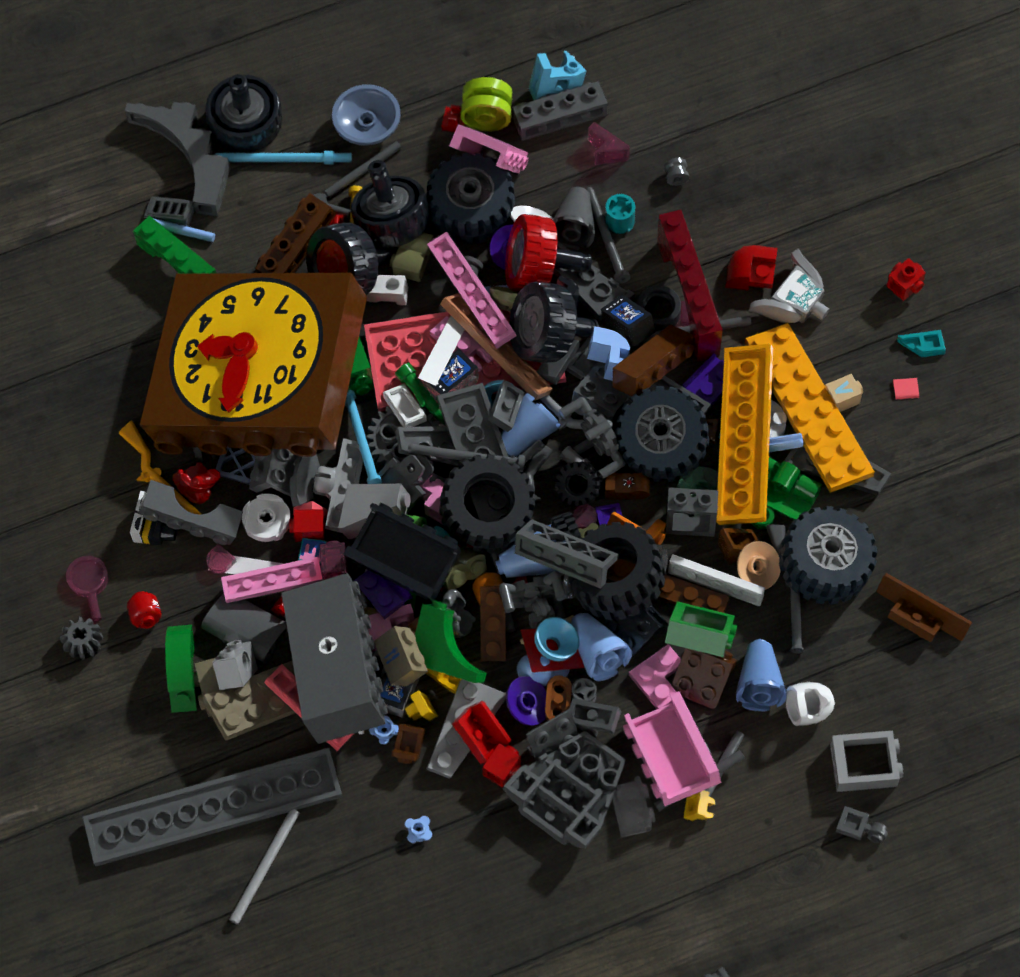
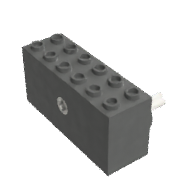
(333, 658)

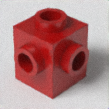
(906, 279)

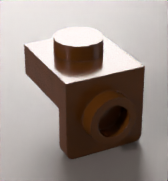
(408, 743)

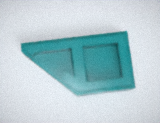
(924, 343)

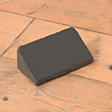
(553, 371)

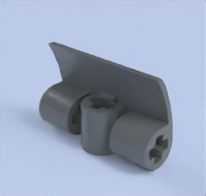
(246, 623)

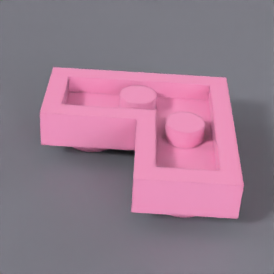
(652, 675)

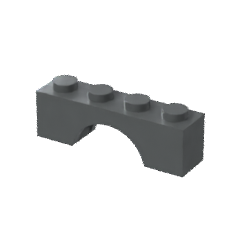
(161, 505)

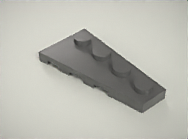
(427, 436)

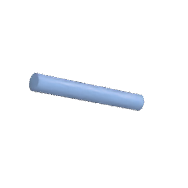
(187, 231)

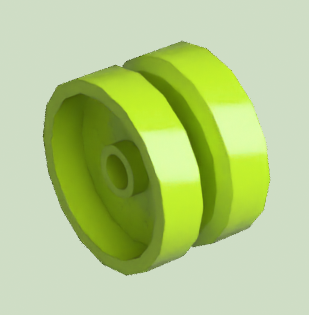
(486, 104)

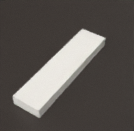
(716, 580)

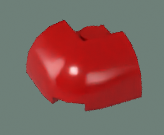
(751, 267)

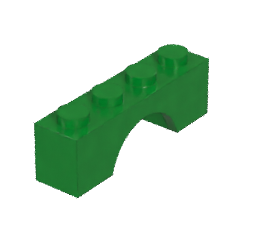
(160, 242)

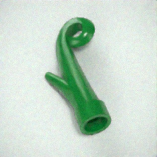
(407, 375)

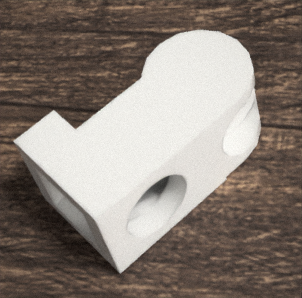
(389, 288)

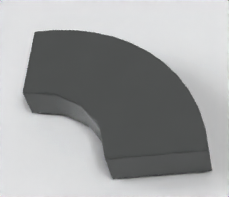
(302, 480)

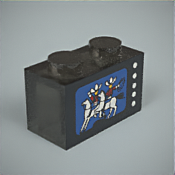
(628, 320)

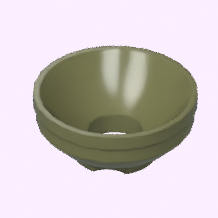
(503, 297)

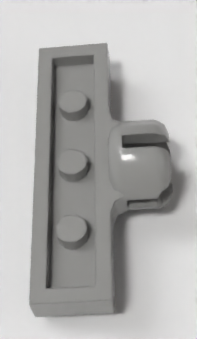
(334, 481)

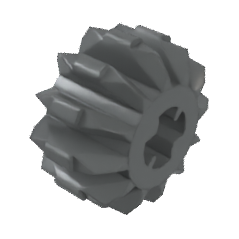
(74, 644)

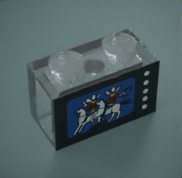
(458, 374)

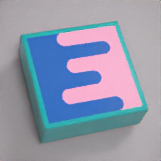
(310, 548)

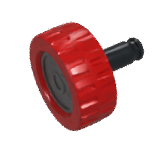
(534, 253)

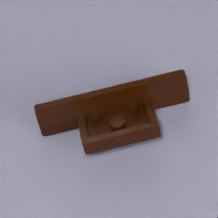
(921, 612)

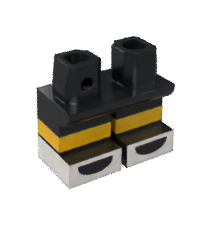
(150, 531)

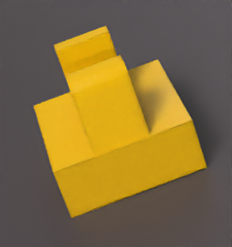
(420, 707)
(697, 805)

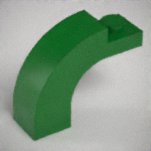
(179, 668)

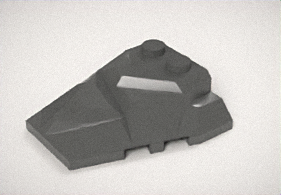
(568, 789)

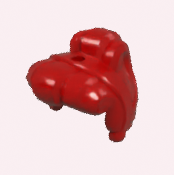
(196, 482)

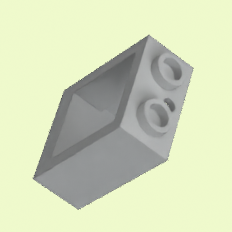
(846, 783)

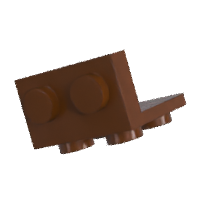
(703, 676)

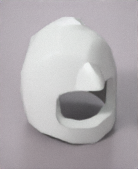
(808, 703)

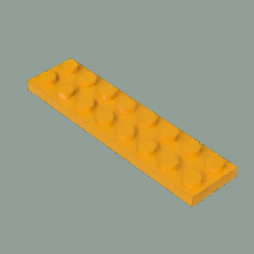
(813, 411)
(745, 434)

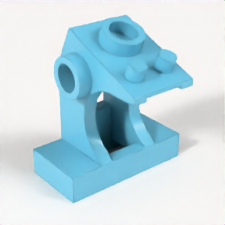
(553, 80)

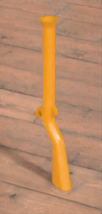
(133, 437)

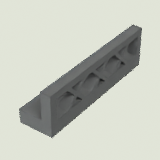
(561, 555)

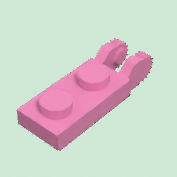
(465, 344)

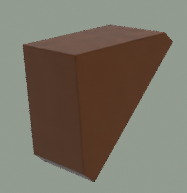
(733, 540)

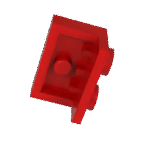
(480, 731)

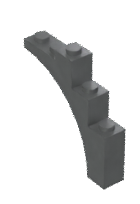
(196, 144)

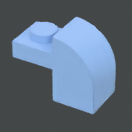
(608, 348)

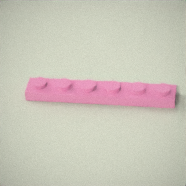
(471, 290)

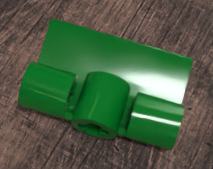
(789, 490)

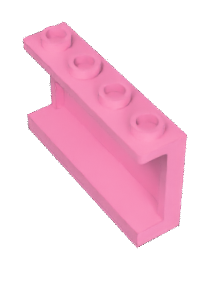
(472, 142)
(672, 751)

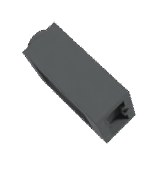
(701, 507)

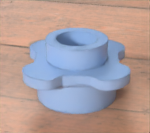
(385, 736)
(418, 836)

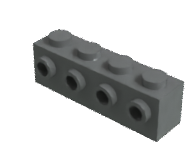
(560, 110)

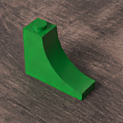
(438, 645)

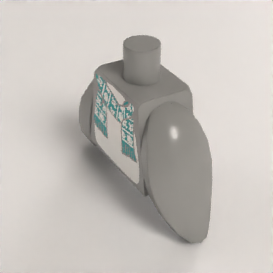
(797, 295)

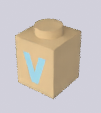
(845, 392)

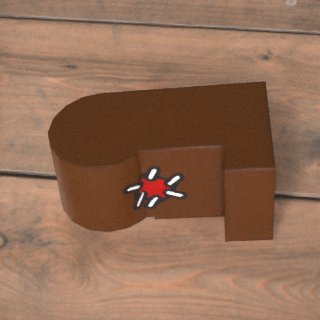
(627, 486)

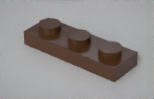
(492, 624)

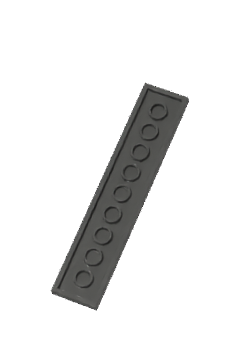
(212, 807)

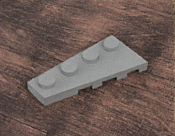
(450, 747)

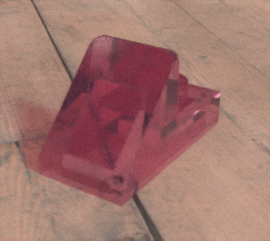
(609, 146)

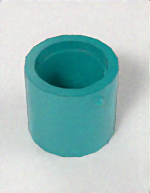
(620, 213)

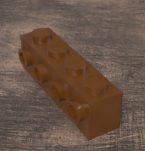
(290, 246)
(653, 360)

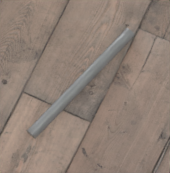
(264, 866)

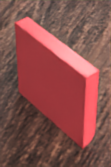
(906, 388)

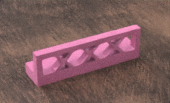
(271, 579)

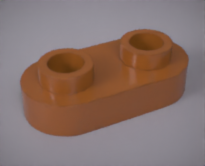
(557, 701)

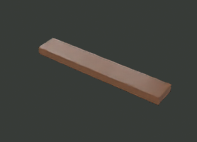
(504, 355)

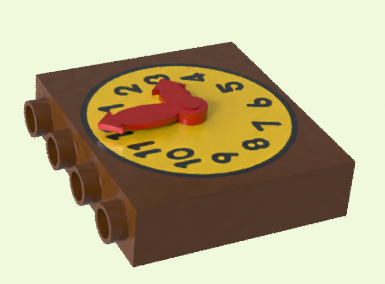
(254, 362)

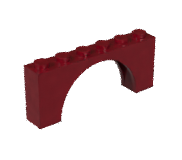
(677, 246)

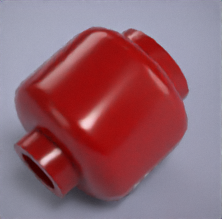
(144, 610)

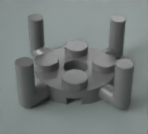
(598, 434)
(523, 594)

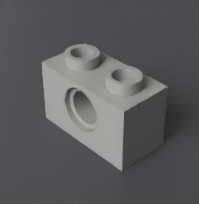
(235, 665)

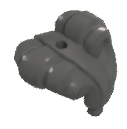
(462, 618)

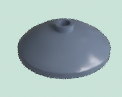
(364, 105)

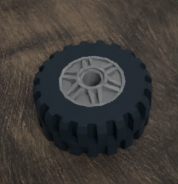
(827, 555)

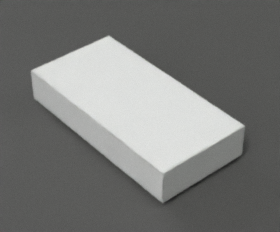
(404, 406)

